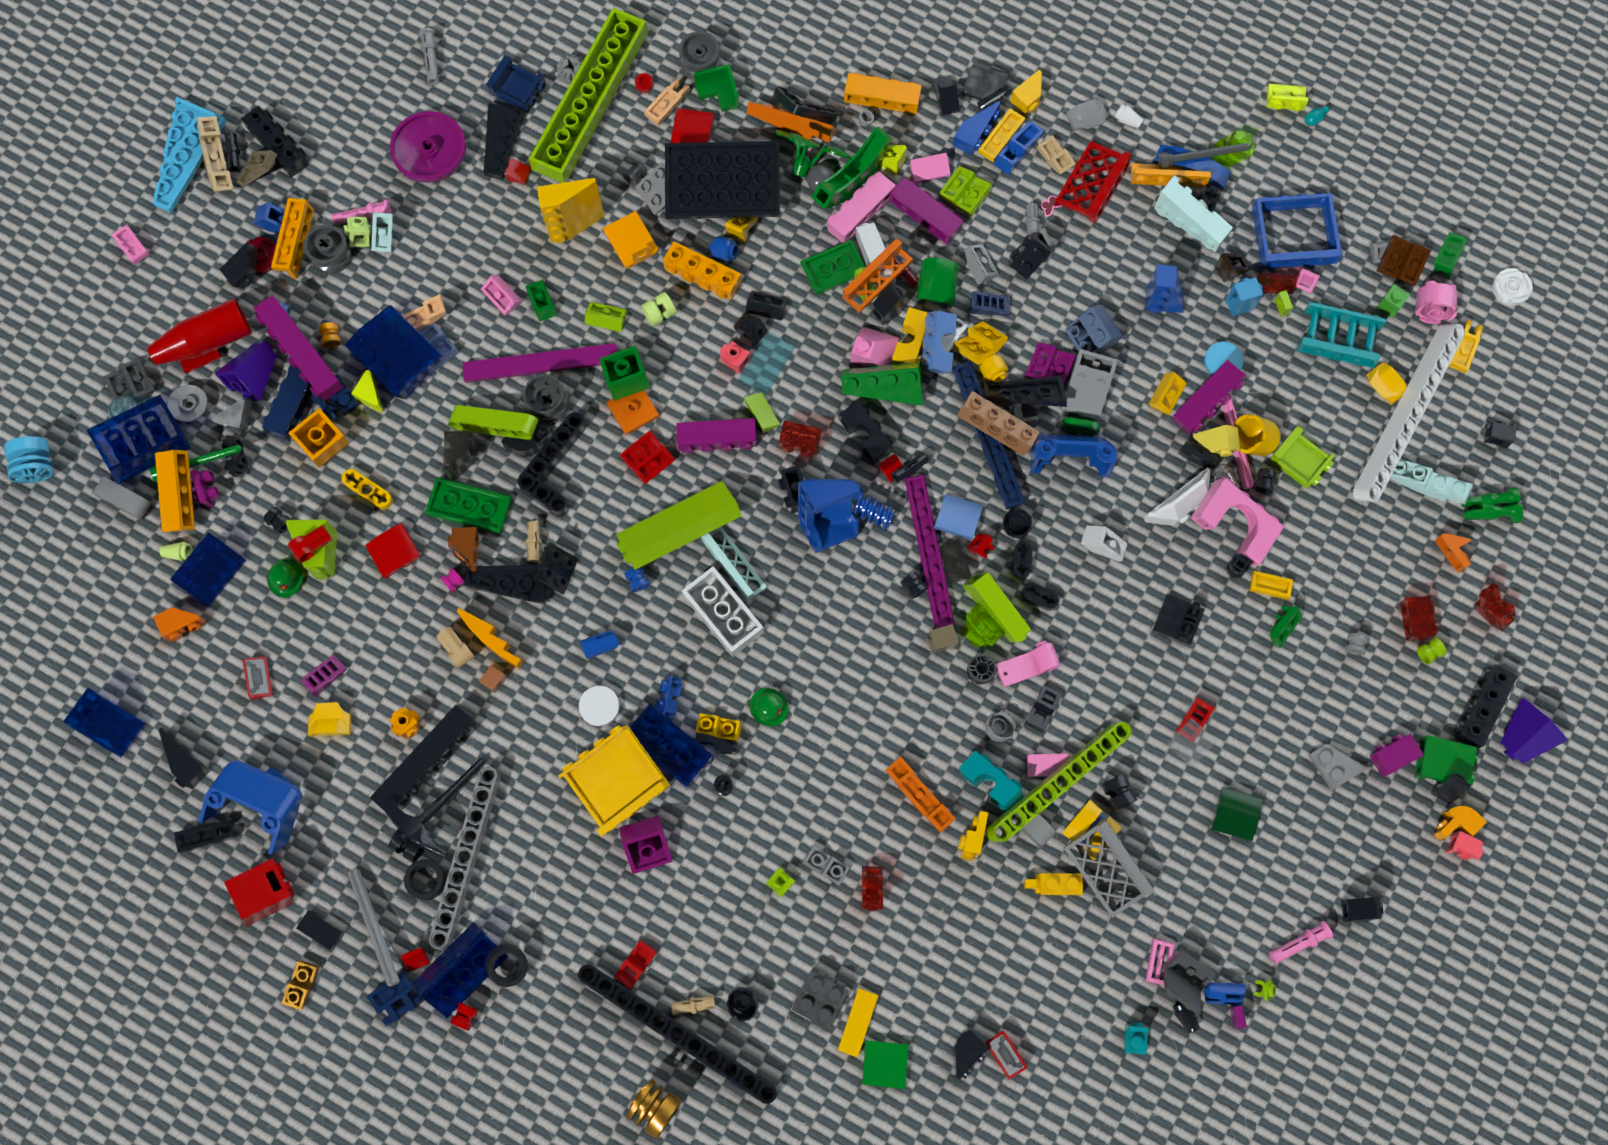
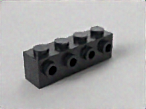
(272, 138)
(1485, 706)

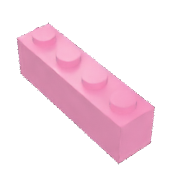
(861, 207)

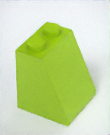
(323, 562)

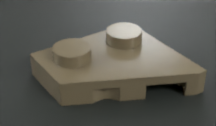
(256, 166)

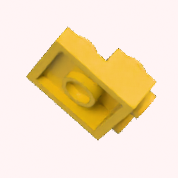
(972, 840)

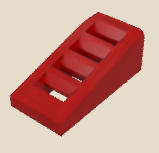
(1205, 705)

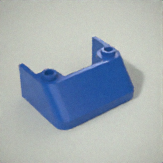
(258, 791)

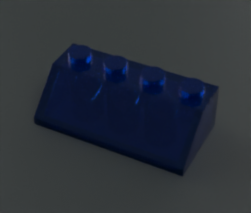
(670, 747)
(457, 971)

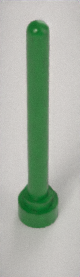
(205, 458)

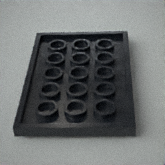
(722, 180)

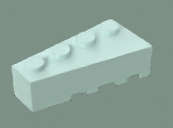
(1192, 215)

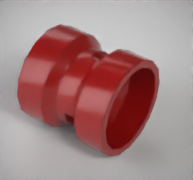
(463, 1021)

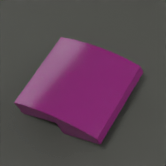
(1050, 362)

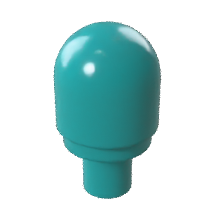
(1315, 116)

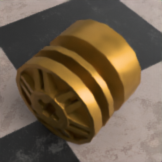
(653, 1108)

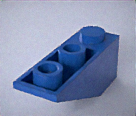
(972, 130)

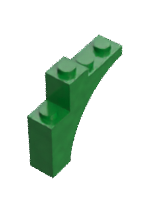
(854, 173)

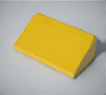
(1167, 392)

